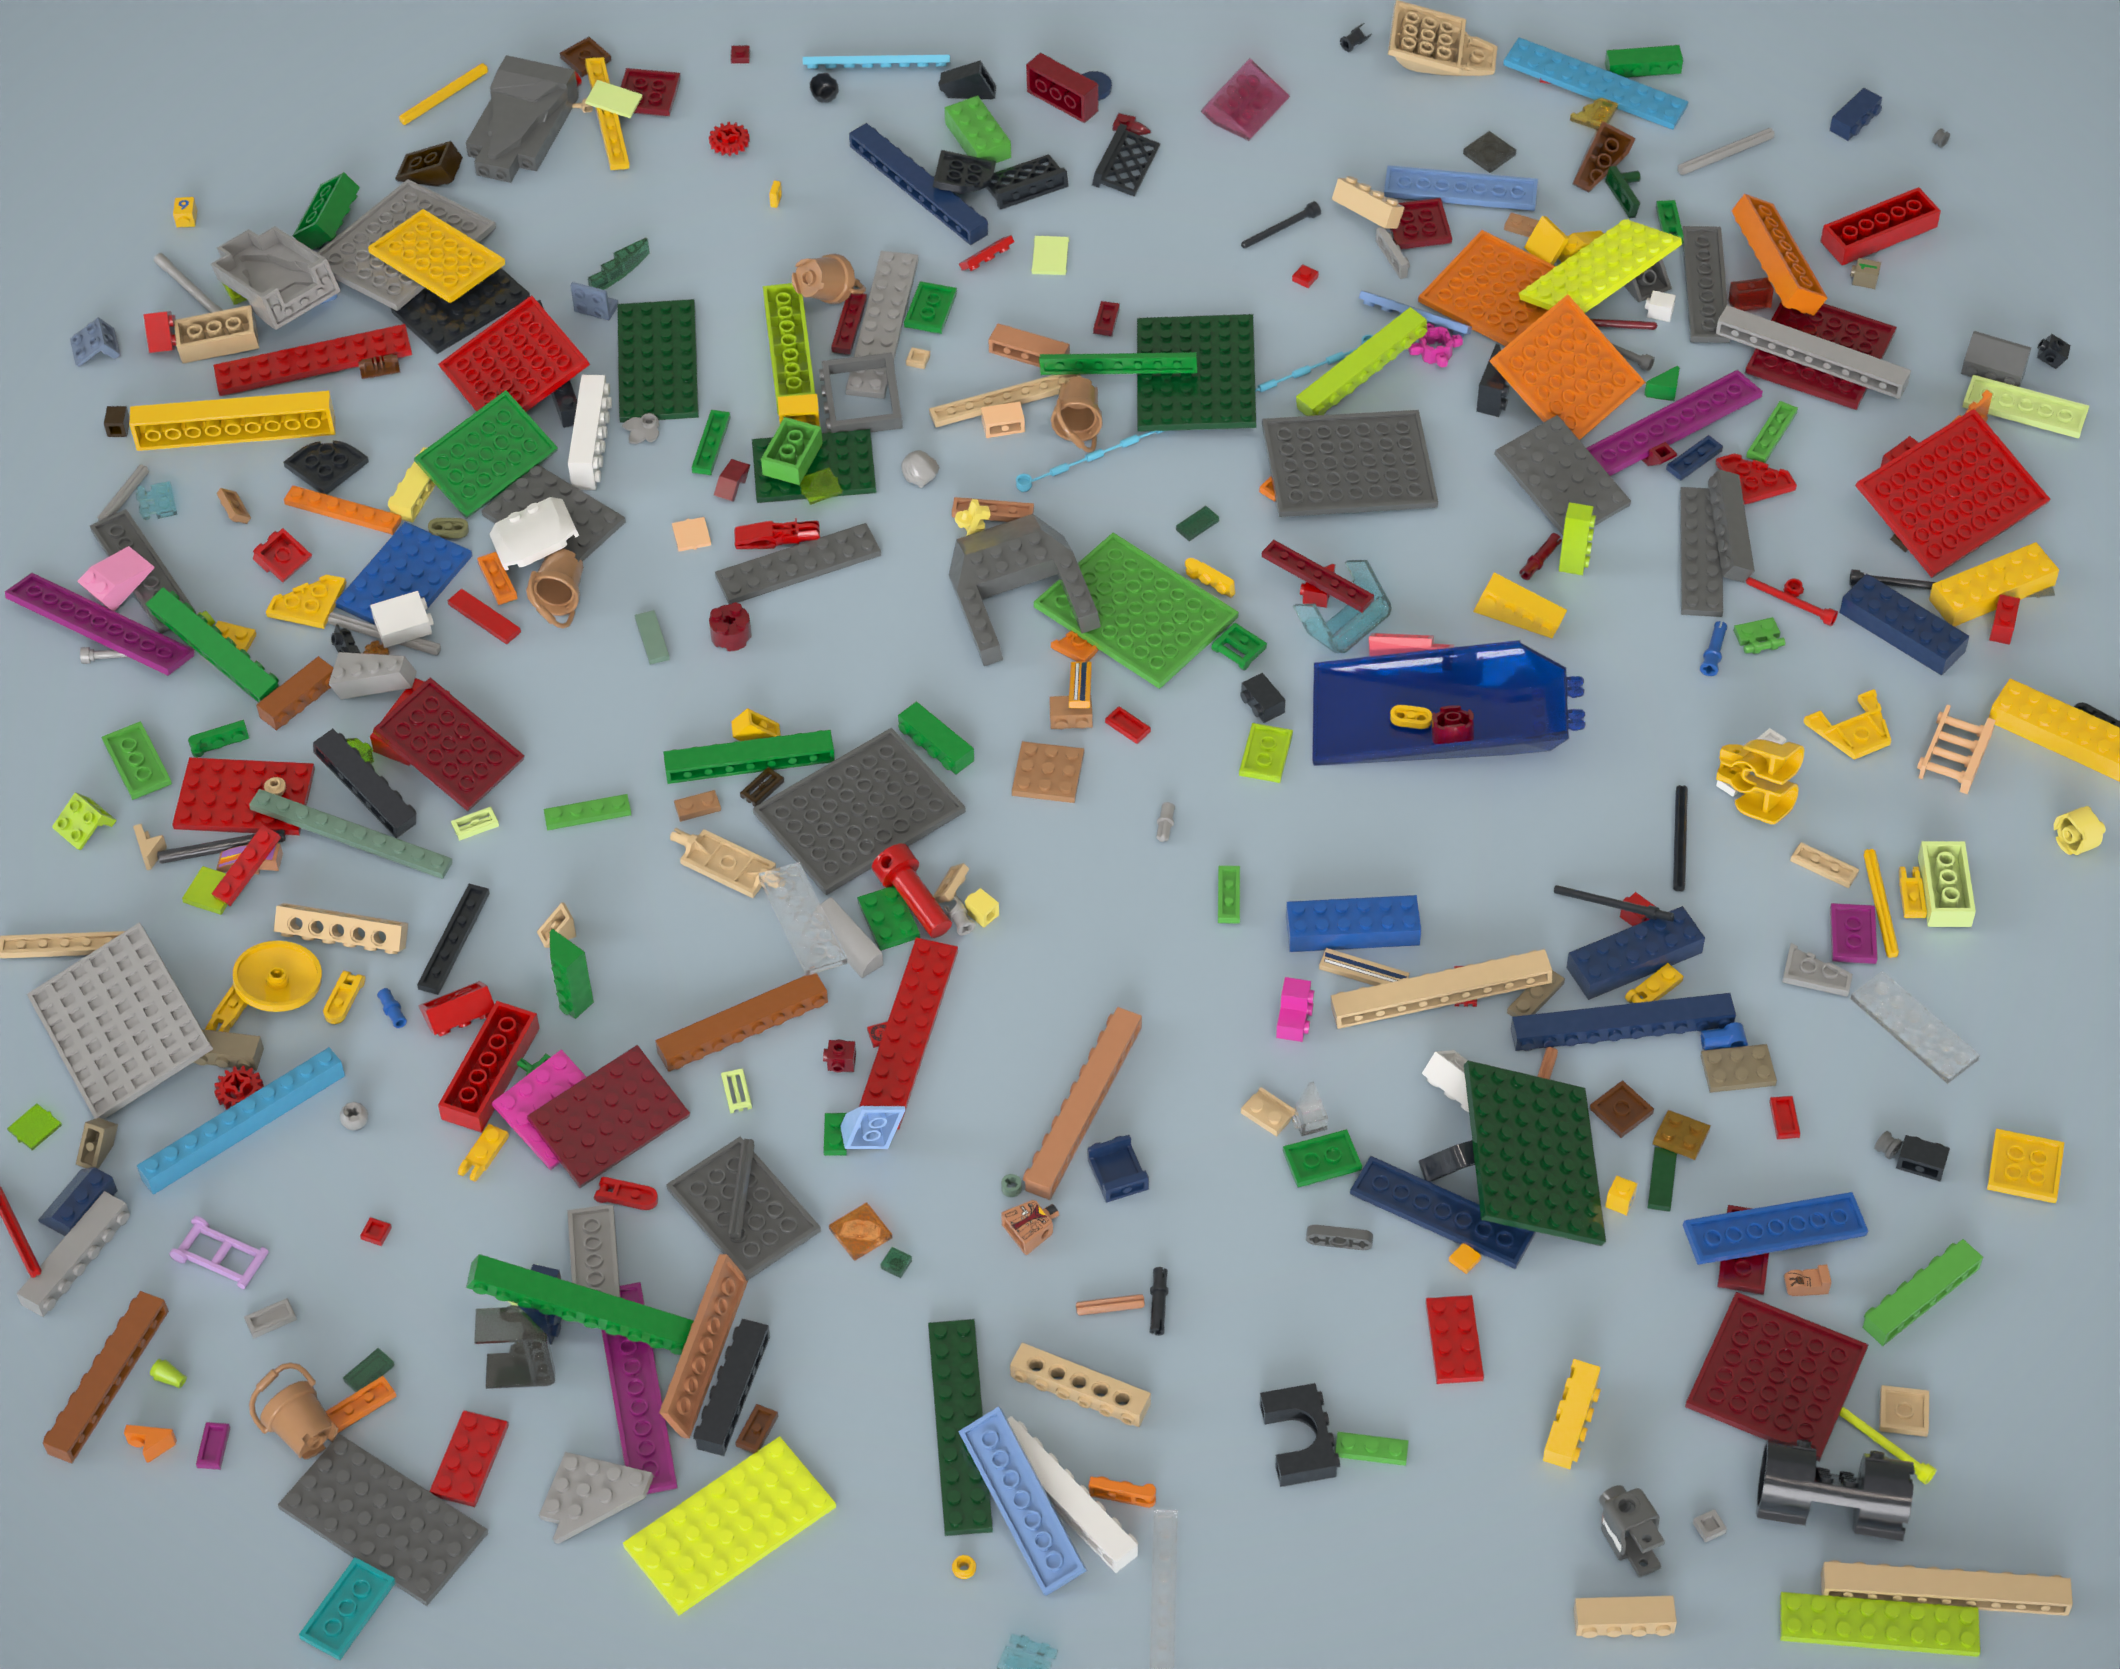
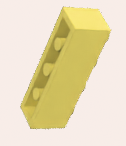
(411, 493)

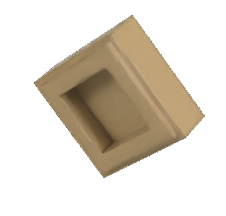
(918, 358)

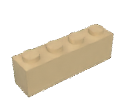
(1368, 202)
(1624, 1616)

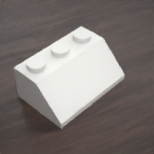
(1447, 1072)

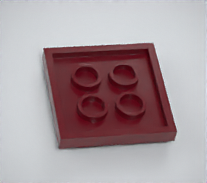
(656, 87)
(1422, 225)

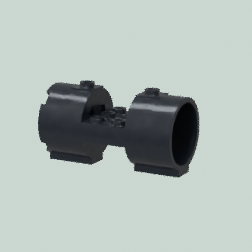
(1792, 1480)

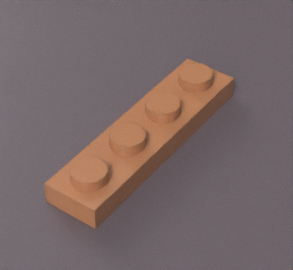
(999, 510)

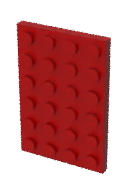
(220, 790)

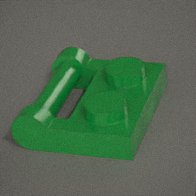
(1241, 640)

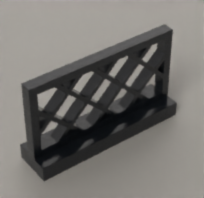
(1110, 158)
(1050, 180)

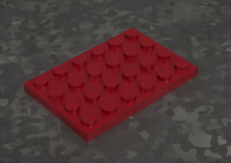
(448, 744)
(608, 1116)

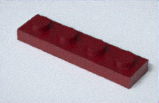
(849, 324)

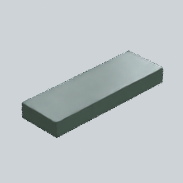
(652, 637)

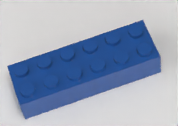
(1353, 923)

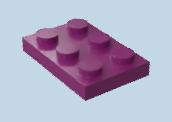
(1853, 933)

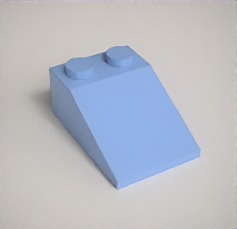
(871, 1126)

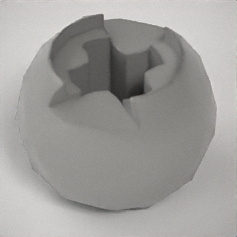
(354, 1122)

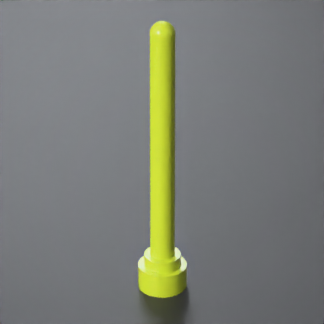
(1924, 1471)

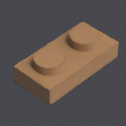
(1520, 224)
(233, 505)
(697, 805)

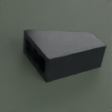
(968, 82)

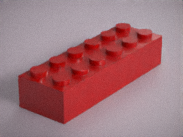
(1880, 226)
(488, 1066)

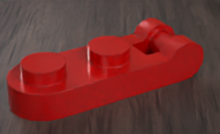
(626, 1194)

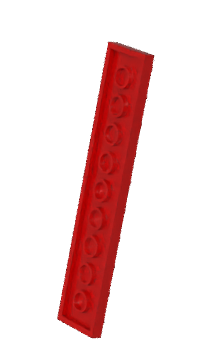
(310, 359)
(910, 1024)

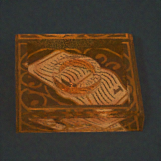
(860, 1231)

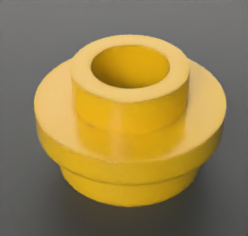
(964, 1560)

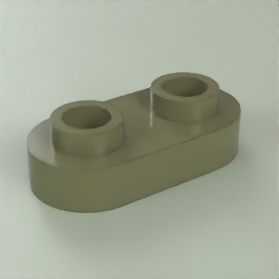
(449, 527)

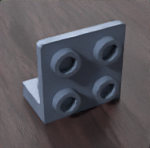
(592, 301)
(92, 339)

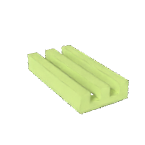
(476, 826)
(739, 1105)

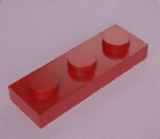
(987, 253)

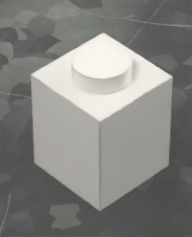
(1660, 306)

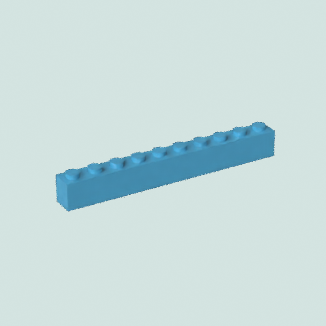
(240, 1120)

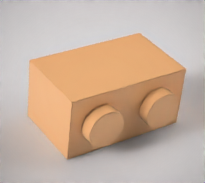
(1003, 419)

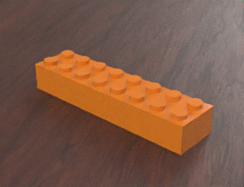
(1779, 255)

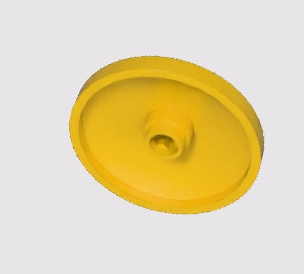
(277, 976)

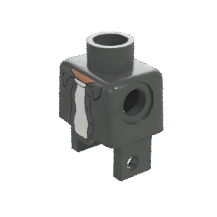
(1636, 1514)

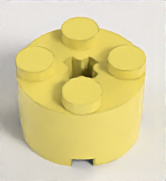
(2079, 831)

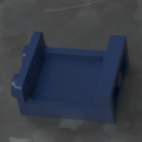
(1117, 1168)

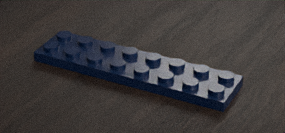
(1439, 1211)

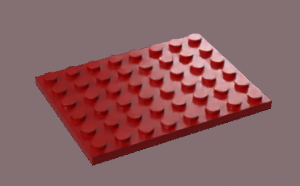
(1952, 492)

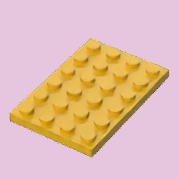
(436, 255)

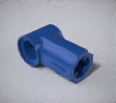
(1728, 1037)

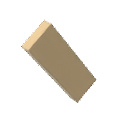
(1824, 865)

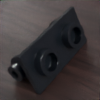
(344, 641)

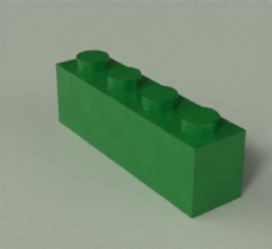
(1645, 61)
(936, 738)

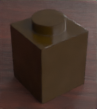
(116, 421)

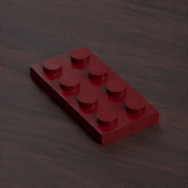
(1743, 1273)

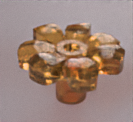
(375, 648)

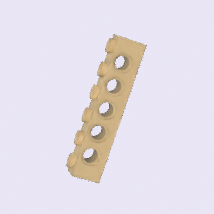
(394, 930)
(1072, 1374)

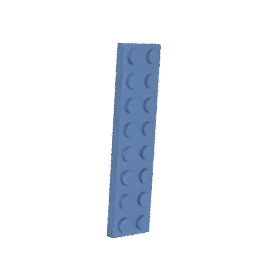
(1461, 187)
(1022, 1501)

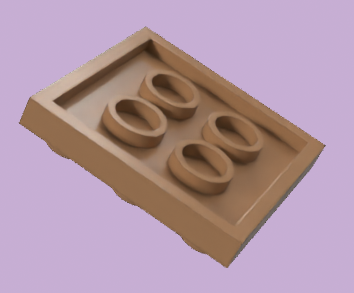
(1048, 772)

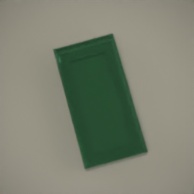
(1197, 523)
(368, 1370)

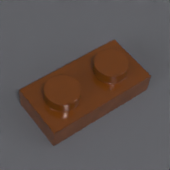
(756, 1429)

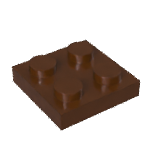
(576, 55)
(1621, 1109)

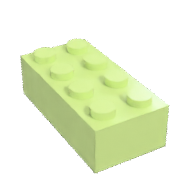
(1946, 883)

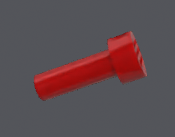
(898, 868)

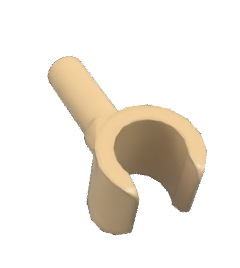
(585, 107)

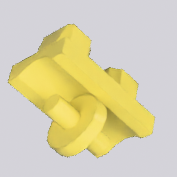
(971, 518)

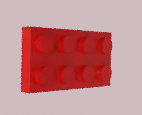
(1454, 1339)
(469, 1458)

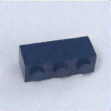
(1856, 114)

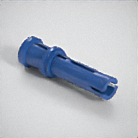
(1712, 655)

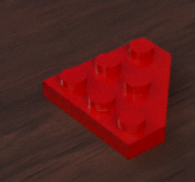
(1756, 478)

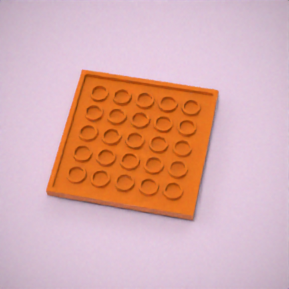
(1485, 286)
(1567, 369)

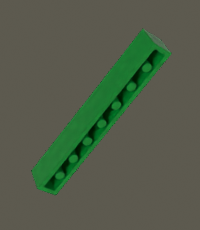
(212, 645)
(749, 756)

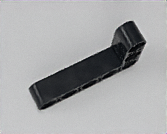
(1447, 1161)

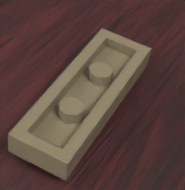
(1535, 997)

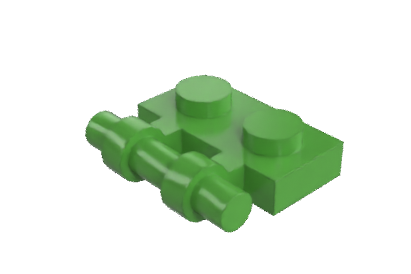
(1758, 631)

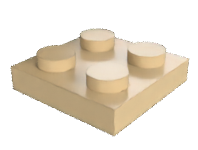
(1904, 1411)

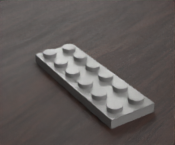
(594, 1248)

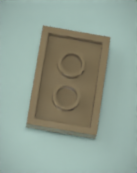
(1738, 1068)

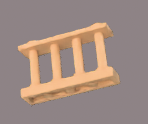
(1971, 762)

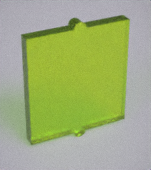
(820, 486)
(34, 1126)

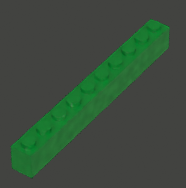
(578, 1304)

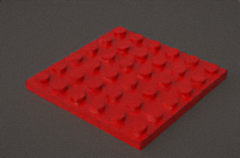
(515, 354)

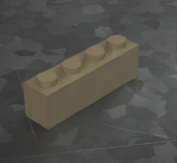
(232, 1050)

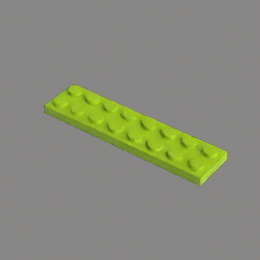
(1879, 1624)

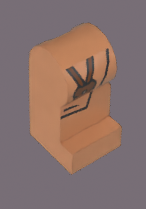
(1808, 1281)

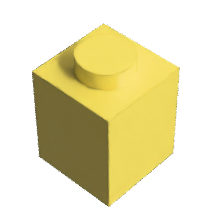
(982, 907)

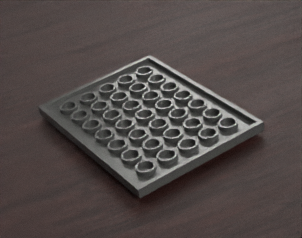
(1349, 463)
(858, 809)

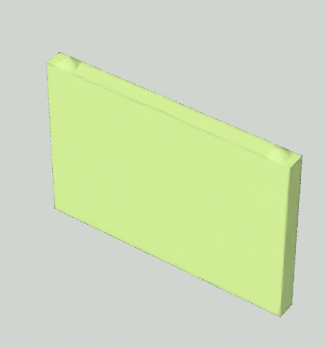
(613, 99)
(1050, 255)

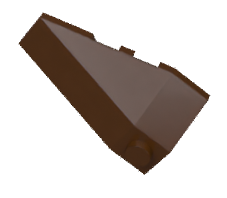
(1605, 150)

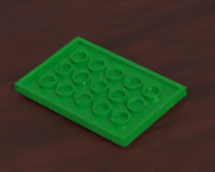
(485, 454)

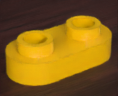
(1411, 716)

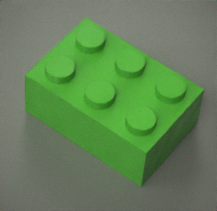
(791, 451)

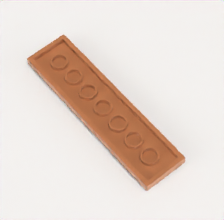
(703, 1346)

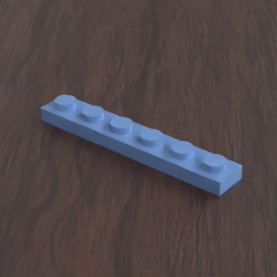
(1390, 305)

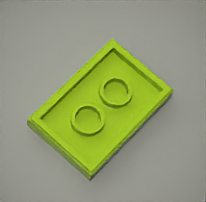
(1266, 752)

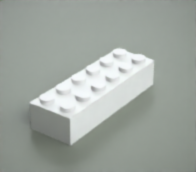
(589, 432)

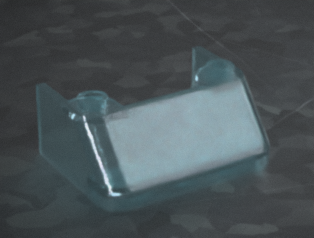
(1349, 624)

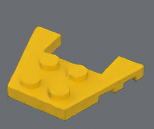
(1856, 735)

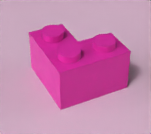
(1295, 1008)

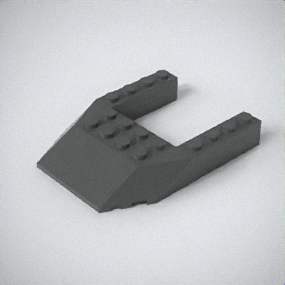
(1008, 559)

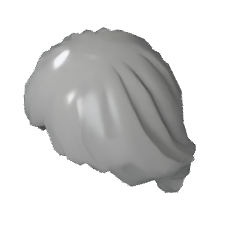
(919, 468)

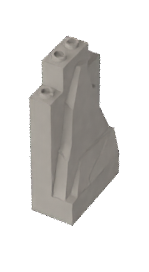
(275, 275)

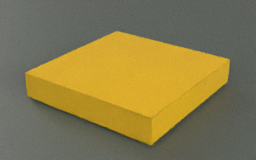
(1546, 241)

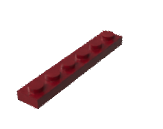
(1318, 576)

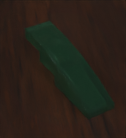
(623, 263)

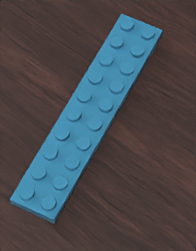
(1595, 83)

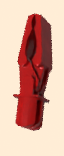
(770, 534)

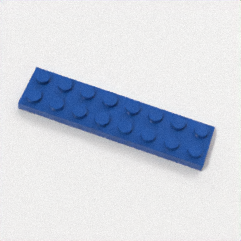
(1775, 1228)

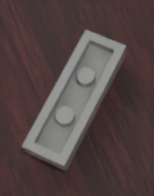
(1392, 252)

